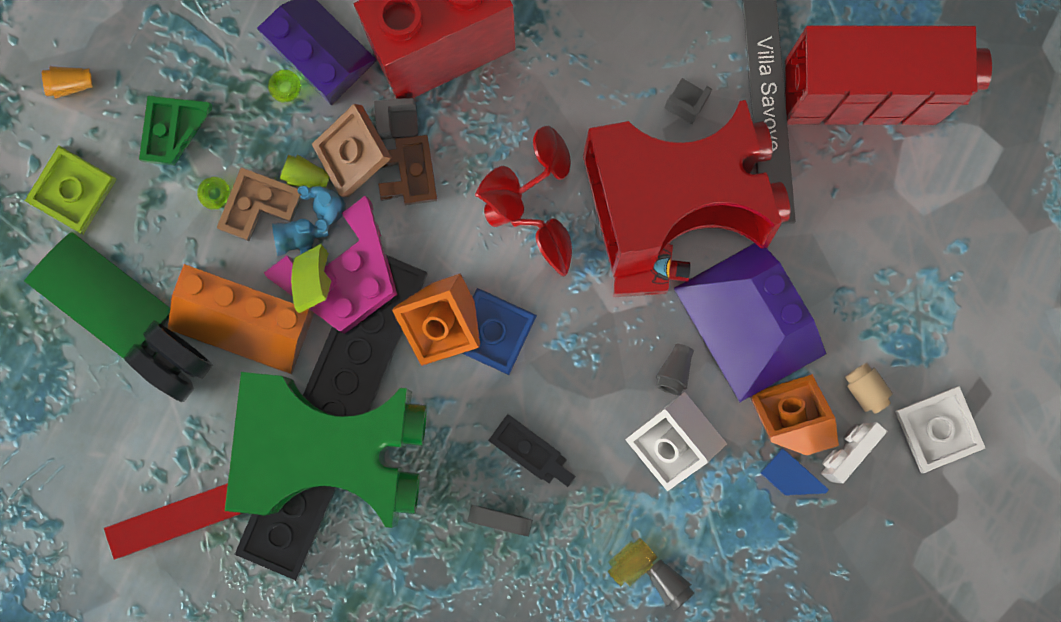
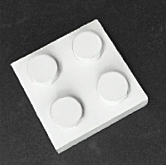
(940, 429)
(860, 442)

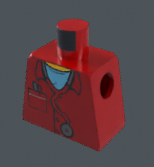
(655, 280)

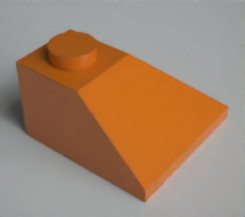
(439, 320)
(797, 416)

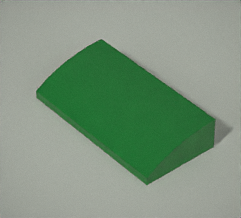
(97, 294)

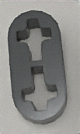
(500, 520)

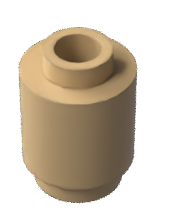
(869, 388)

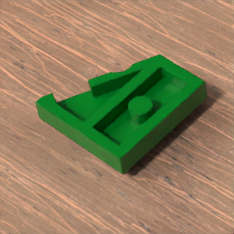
(170, 128)

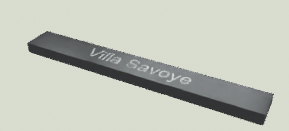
(768, 88)

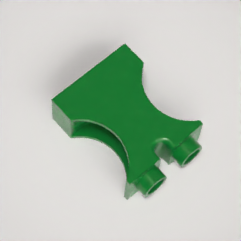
(291, 446)

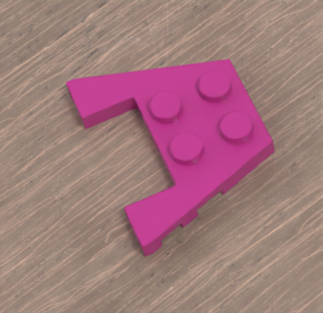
(358, 276)

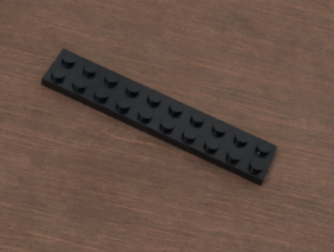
(342, 386)

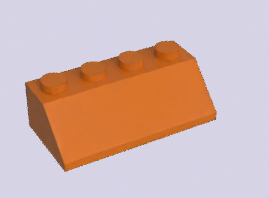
(238, 319)

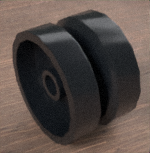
(165, 365)

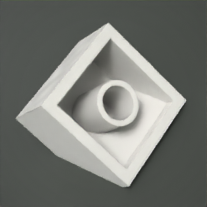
(676, 441)

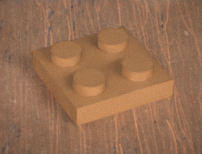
(351, 150)

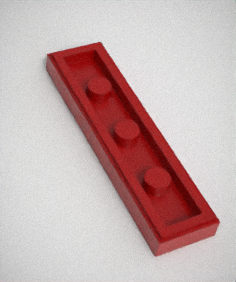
(168, 522)

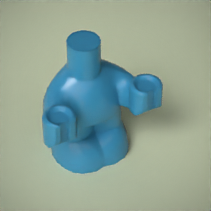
(326, 205)
(295, 235)

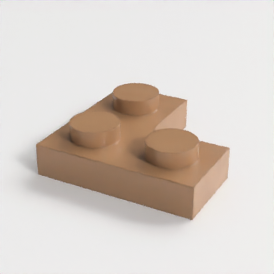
(251, 196)

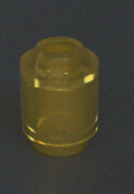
(631, 562)

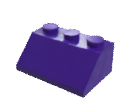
(316, 47)

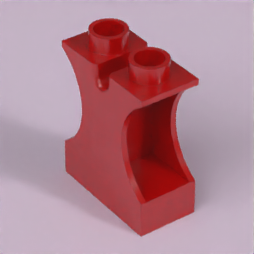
(661, 189)

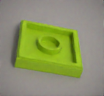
(70, 190)

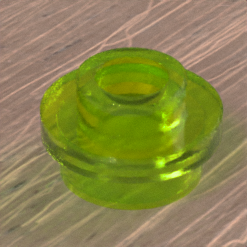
(280, 77)
(204, 193)

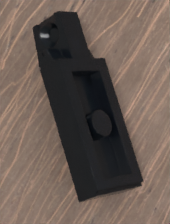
(531, 451)

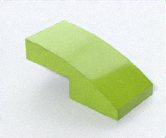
(308, 278)

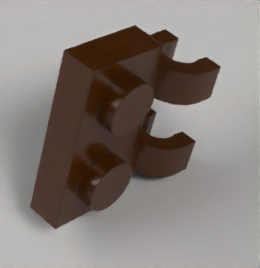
(415, 170)

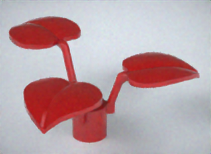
(504, 203)

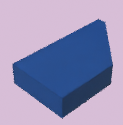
(790, 476)

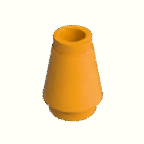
(65, 80)

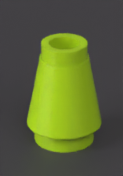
(300, 172)

